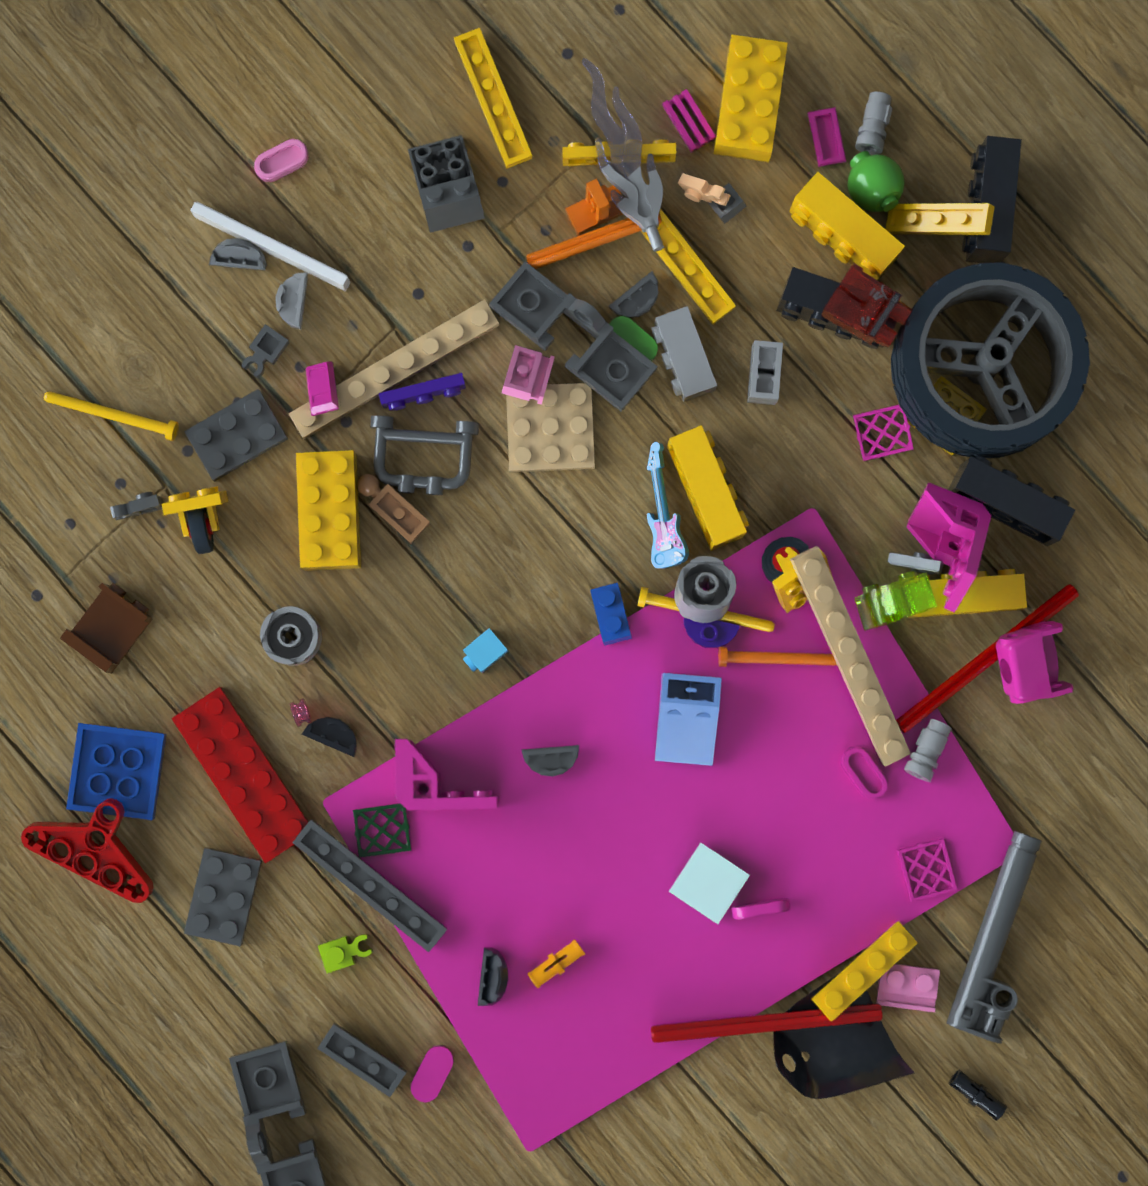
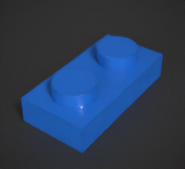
(611, 614)

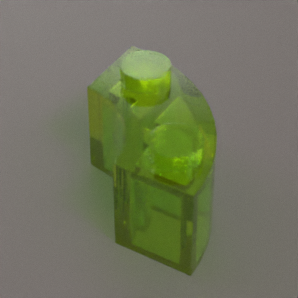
(895, 601)

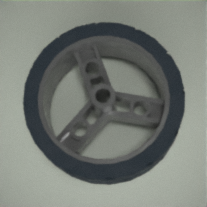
(1030, 302)

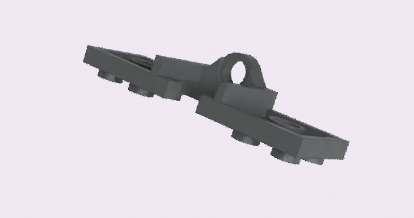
(608, 365)
(265, 1088)

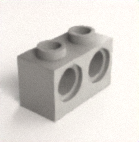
(765, 372)

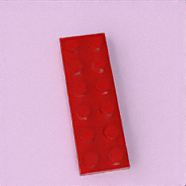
(242, 773)

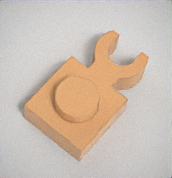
(699, 189)

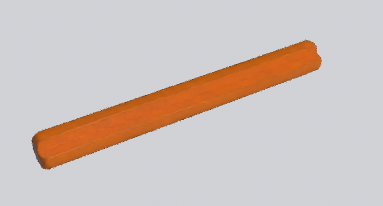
(583, 242)

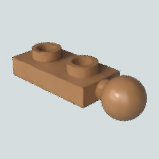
(393, 508)

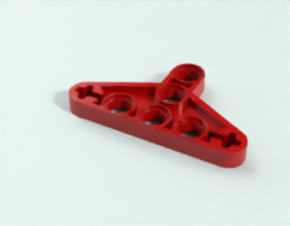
(105, 856)

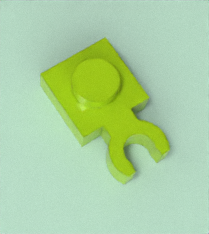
(339, 953)

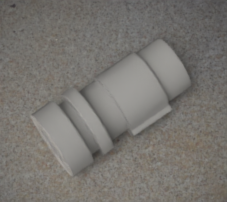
(875, 119)
(930, 747)

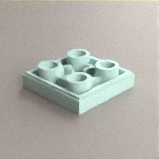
(709, 883)

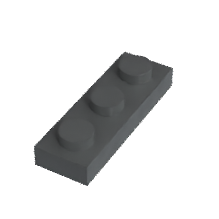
(362, 1059)

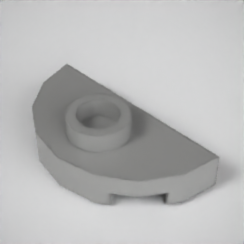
(291, 299)

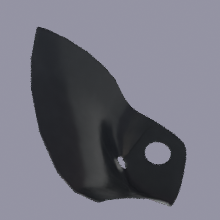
(840, 1055)

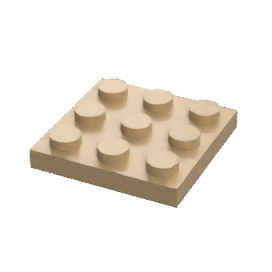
(554, 433)

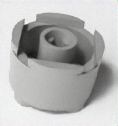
(699, 604)
(285, 620)

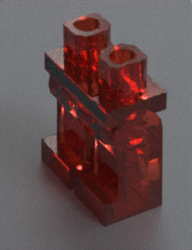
(864, 306)

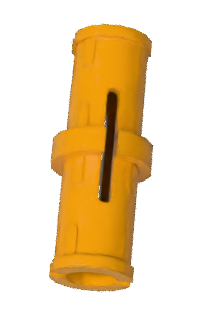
(540, 975)

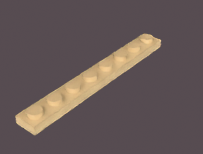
(400, 366)
(850, 656)

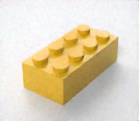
(750, 98)
(844, 227)
(706, 487)
(328, 510)

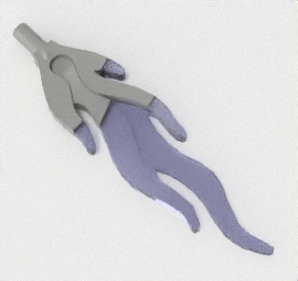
(624, 170)

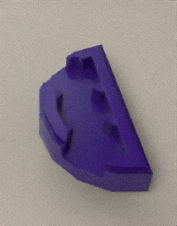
(710, 634)

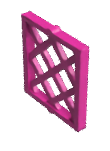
(861, 437)
(947, 866)

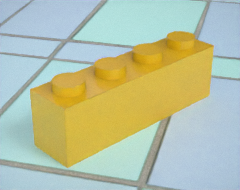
(984, 595)

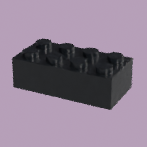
(994, 183)
(805, 299)
(1013, 502)

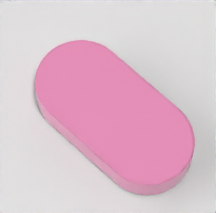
(281, 160)

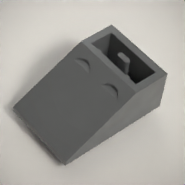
(446, 183)

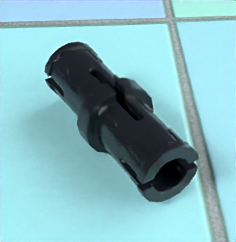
(977, 1095)

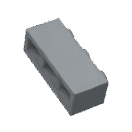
(684, 354)

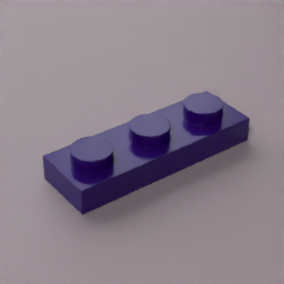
(422, 392)

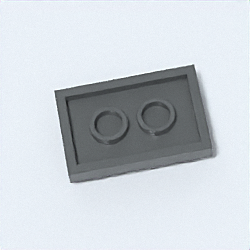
(236, 435)
(223, 897)

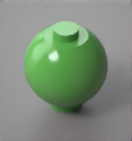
(875, 182)

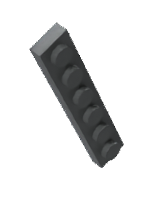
(370, 885)

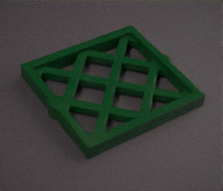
(359, 833)

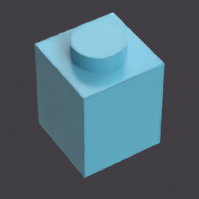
(484, 651)

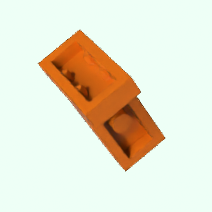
(593, 210)

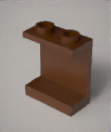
(108, 628)

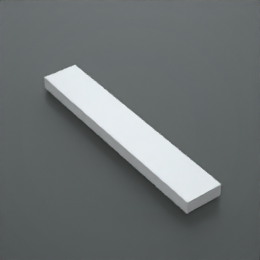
(270, 246)

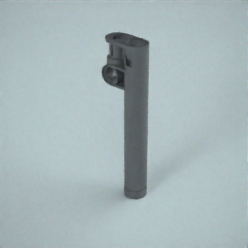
(975, 1002)

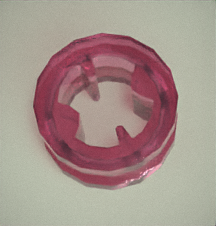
(300, 712)

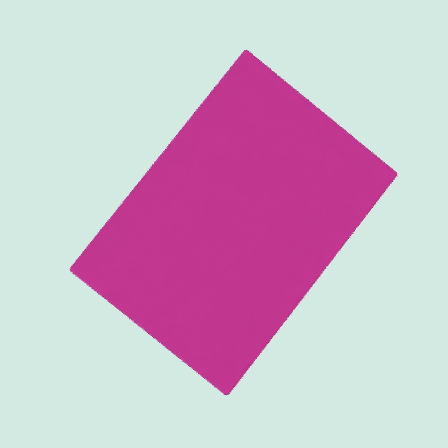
(609, 837)

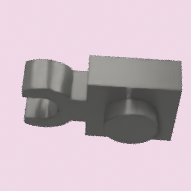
(267, 347)
(143, 504)

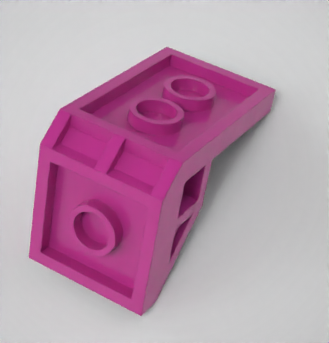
(951, 532)
(414, 769)

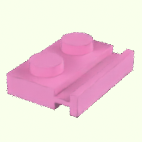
(527, 374)
(909, 987)

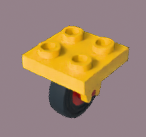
(197, 515)
(780, 571)

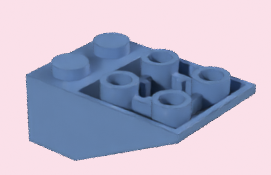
(687, 719)

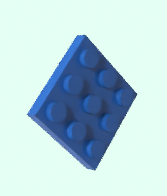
(116, 766)

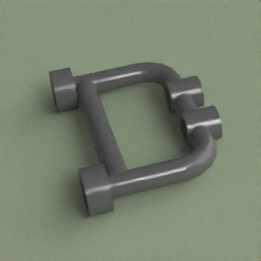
(408, 483)

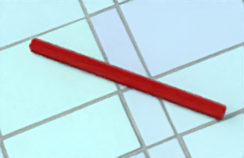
(981, 662)
(763, 1023)

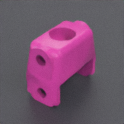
(1031, 663)

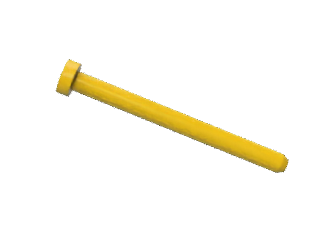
(169, 429)
(730, 617)

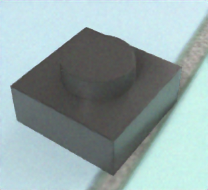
(733, 206)

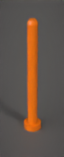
(726, 656)

